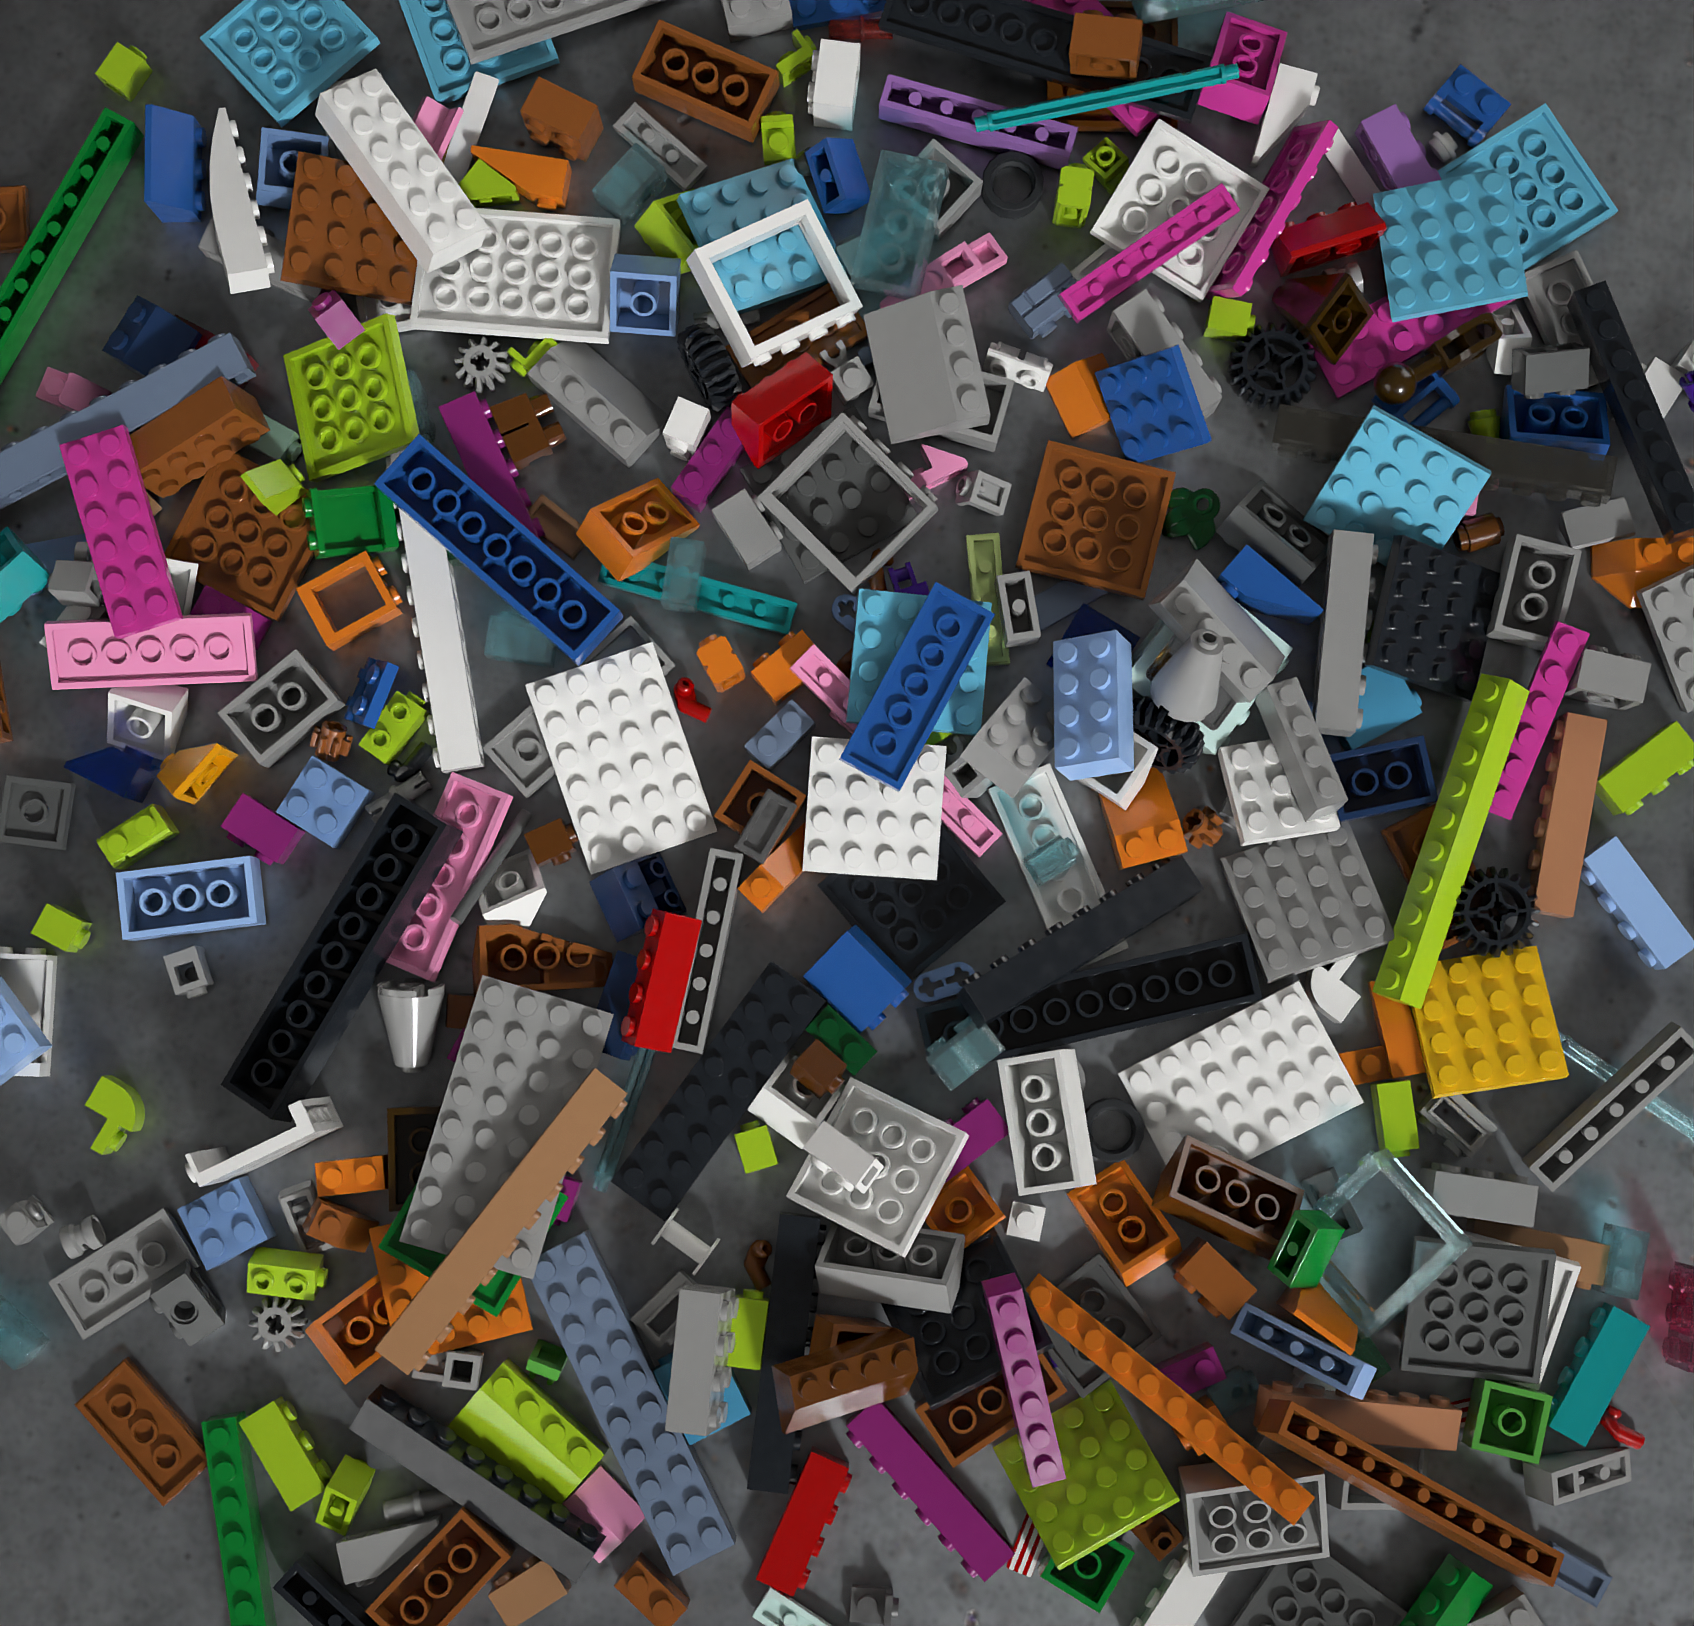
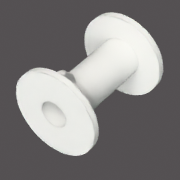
(685, 1241)

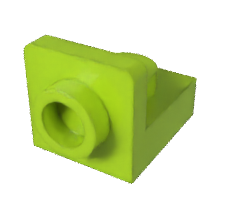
(796, 64)
(777, 137)
(535, 353)

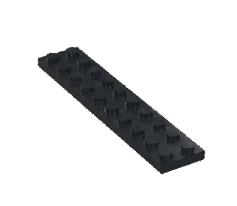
(1035, 43)

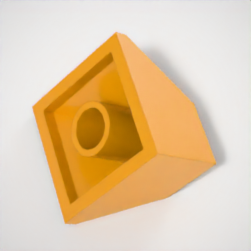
(194, 770)

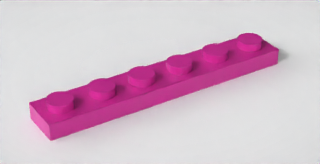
(1149, 253)
(1545, 695)

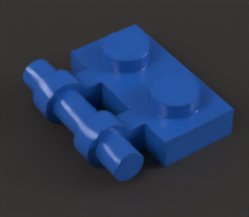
(370, 692)

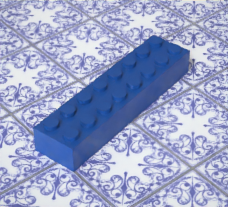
(499, 550)

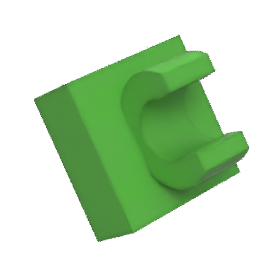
(546, 1361)

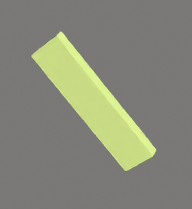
(983, 568)

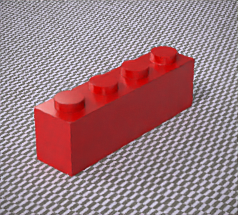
(660, 980)
(803, 1521)

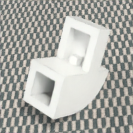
(1329, 993)

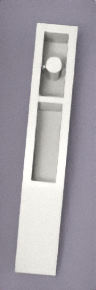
(235, 214)

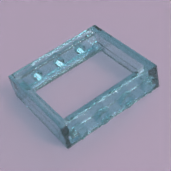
(1341, 1289)

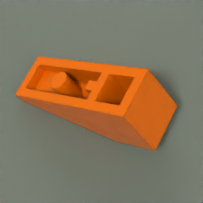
(536, 177)
(776, 873)

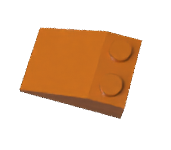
(635, 528)
(1147, 828)
(1124, 1223)
(1322, 1314)
(352, 1330)

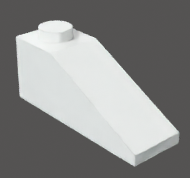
(1290, 97)

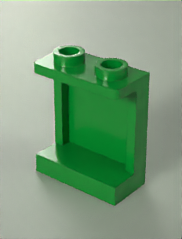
(350, 521)

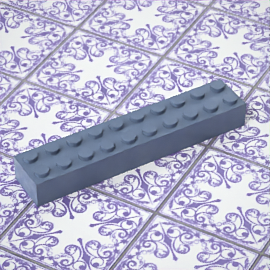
(630, 1403)

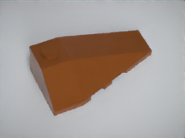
(536, 960)

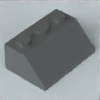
(1275, 533)

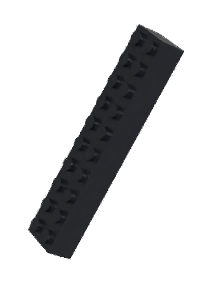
(341, 958)
(1114, 998)

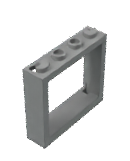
(878, 453)

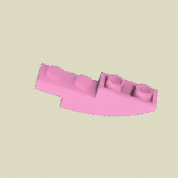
(960, 266)

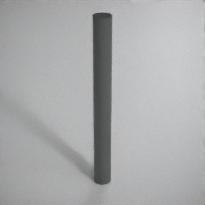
(490, 867)

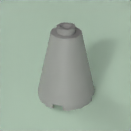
(1190, 678)
(411, 1019)

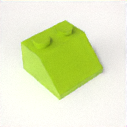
(667, 230)

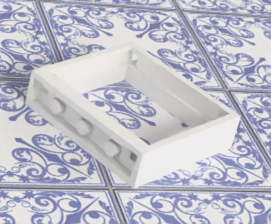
(726, 314)

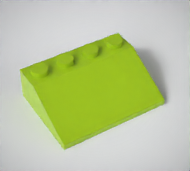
(529, 1432)

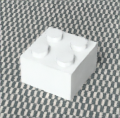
(834, 84)

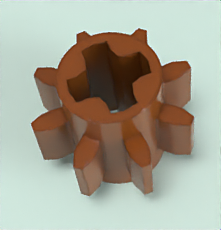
(330, 741)
(1202, 827)

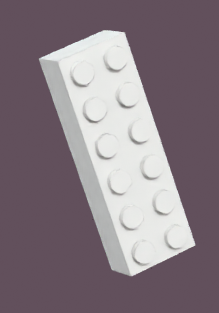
(401, 170)

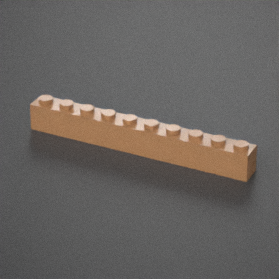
(500, 1221)

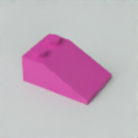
(1258, 54)

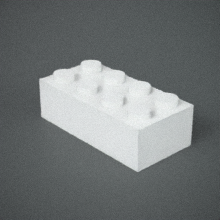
(1046, 1122)

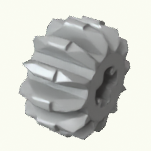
(490, 374)
(266, 1324)

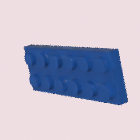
(917, 687)

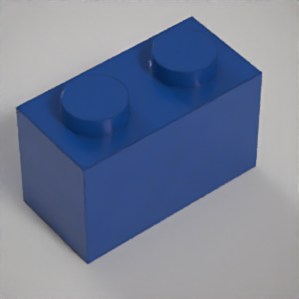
(838, 175)

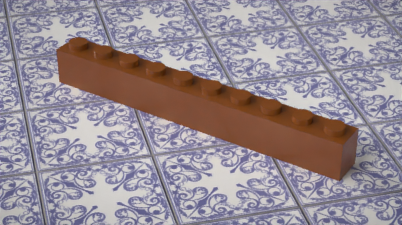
(1410, 1492)

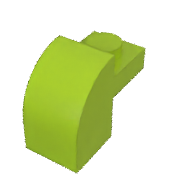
(121, 1107)

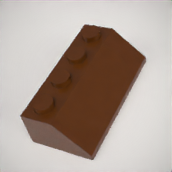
(1226, 1197)
(844, 1378)

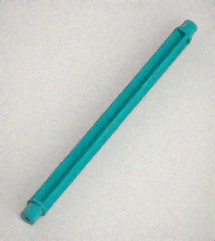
(1106, 98)

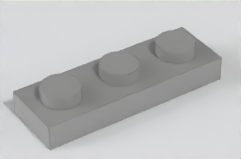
(679, 162)

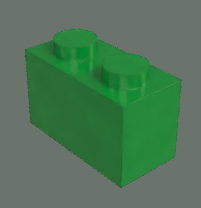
(1305, 1248)

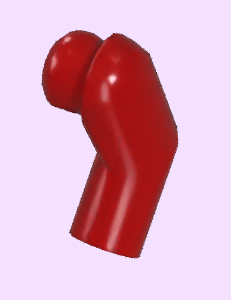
(687, 701)
(1619, 1431)

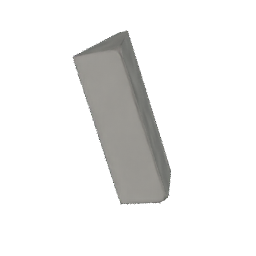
(1596, 525)

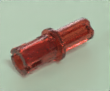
(857, 29)

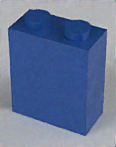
(858, 980)

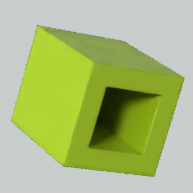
(124, 71)
(1228, 319)
(62, 928)
(756, 1146)

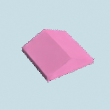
(607, 1507)

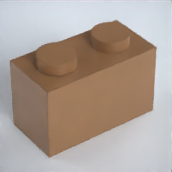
(527, 1591)

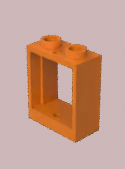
(336, 639)

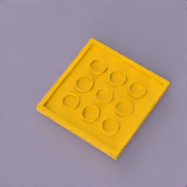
(1488, 1025)

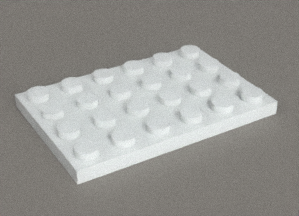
(526, 280)
(621, 758)
(1244, 1080)

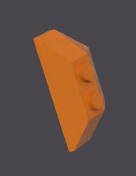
(1637, 563)

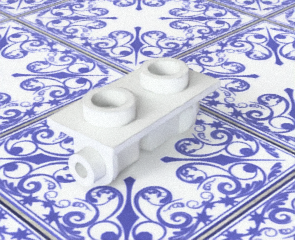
(1004, 362)

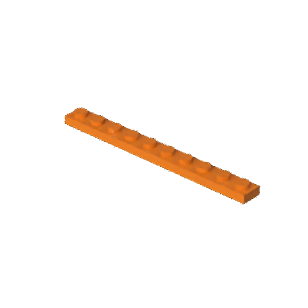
(1169, 1401)

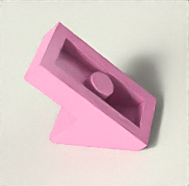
(68, 390)
(941, 467)

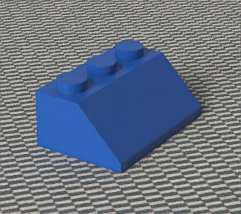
(174, 165)
(1557, 420)

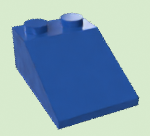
(1265, 590)

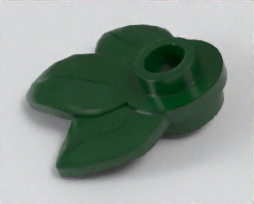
(1187, 519)

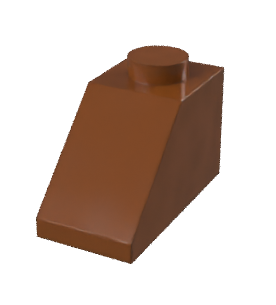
(338, 1225)

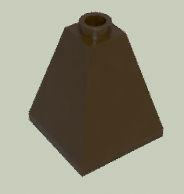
(1324, 310)

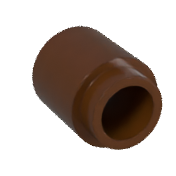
(1478, 532)

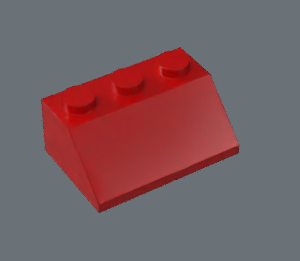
(1327, 238)
(782, 408)

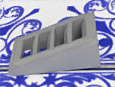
(285, 1196)

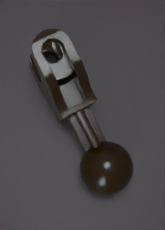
(1397, 381)

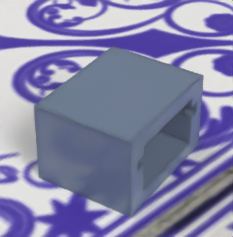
(866, 357)

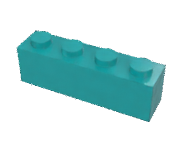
(1595, 1372)

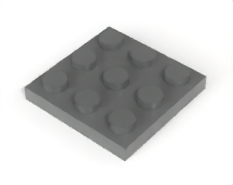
(1109, 1302)

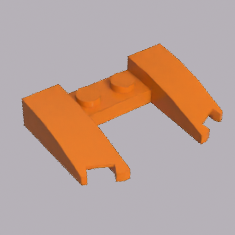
(1398, 1049)

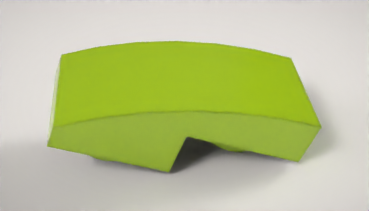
(1107, 163)

